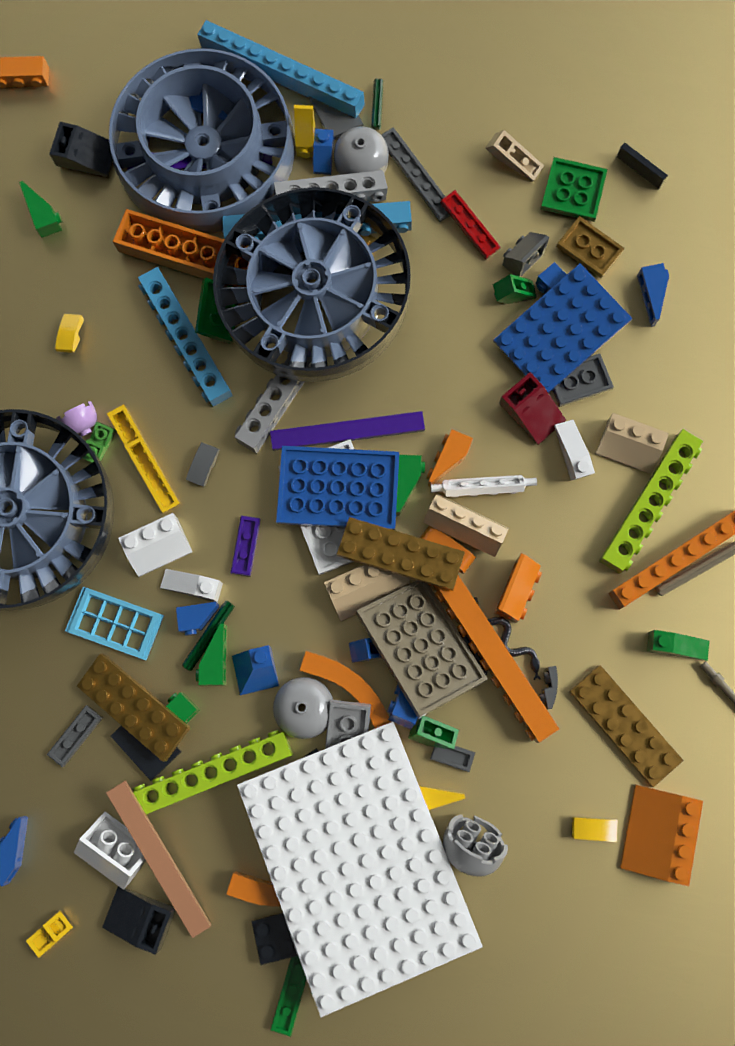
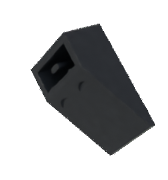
(81, 150)
(139, 920)

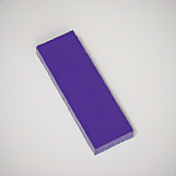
(245, 546)

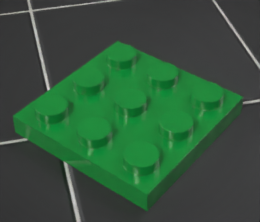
(574, 189)

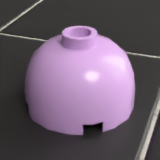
(80, 418)

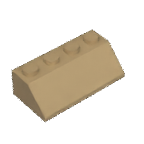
(465, 525)
(362, 587)

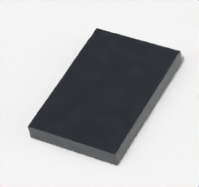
(141, 755)

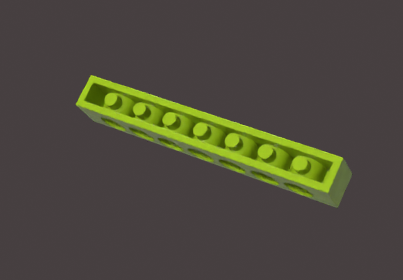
(691, 447)
(203, 782)

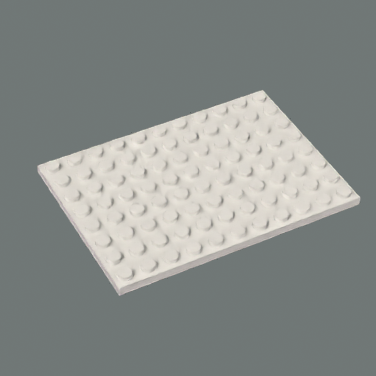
(358, 868)

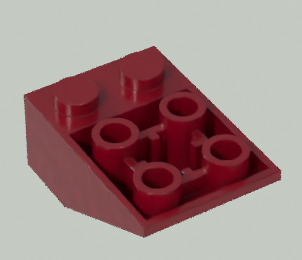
(532, 408)

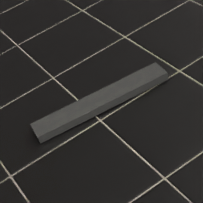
(415, 173)

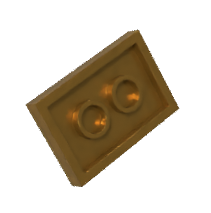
(590, 247)

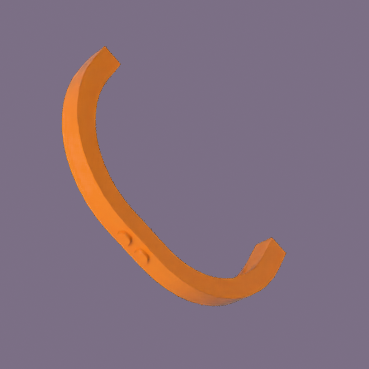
(262, 891)

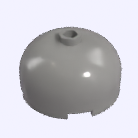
(360, 151)
(313, 719)
(471, 856)

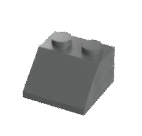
(525, 253)

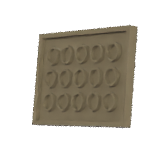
(421, 647)

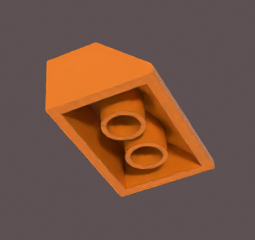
(519, 589)

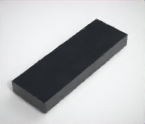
(642, 165)

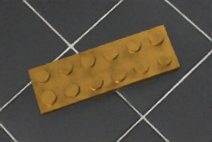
(401, 554)
(133, 707)
(626, 726)

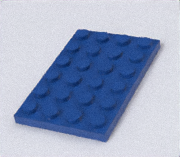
(563, 328)
(337, 484)

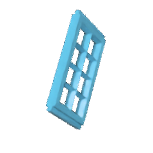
(80, 610)

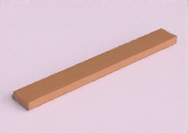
(158, 859)

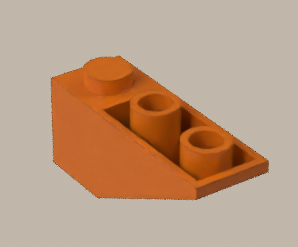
(454, 452)

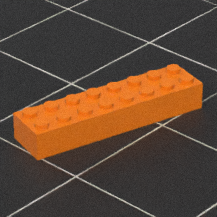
(170, 245)

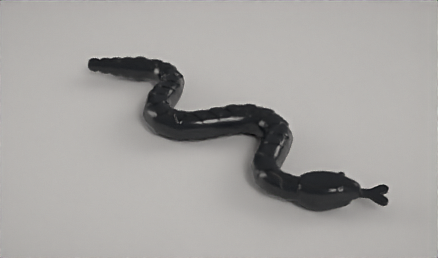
(535, 663)

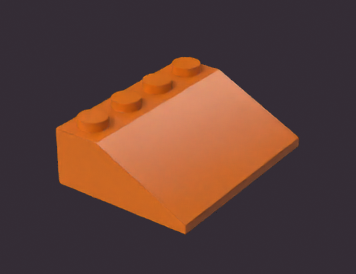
(662, 835)

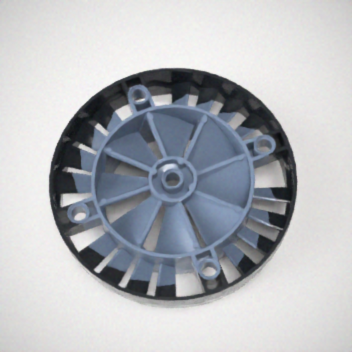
(343, 283)
(38, 481)

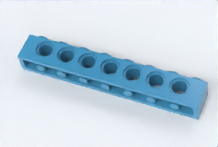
(153, 281)

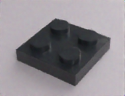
(273, 939)

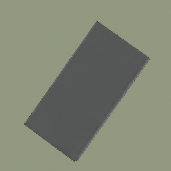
(457, 758)

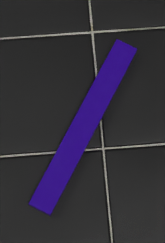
(347, 430)

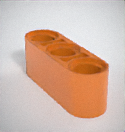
(436, 536)

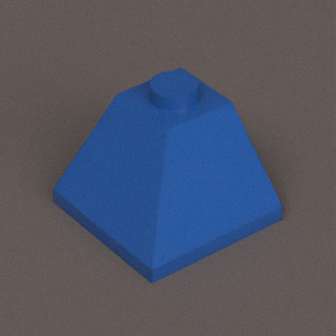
(255, 670)

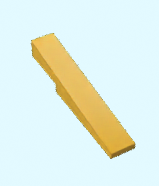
(143, 458)

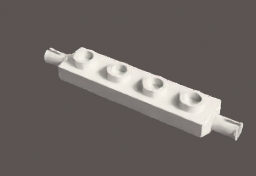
(483, 485)

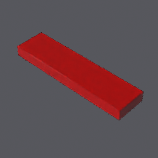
(470, 224)

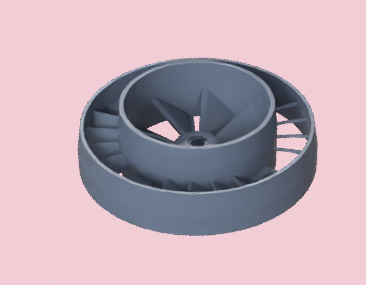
(232, 145)

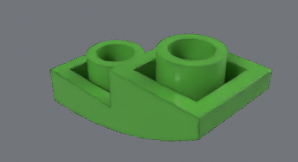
(100, 440)

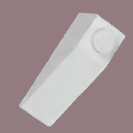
(574, 450)
(192, 585)

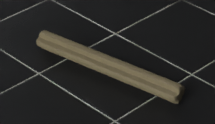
(696, 569)

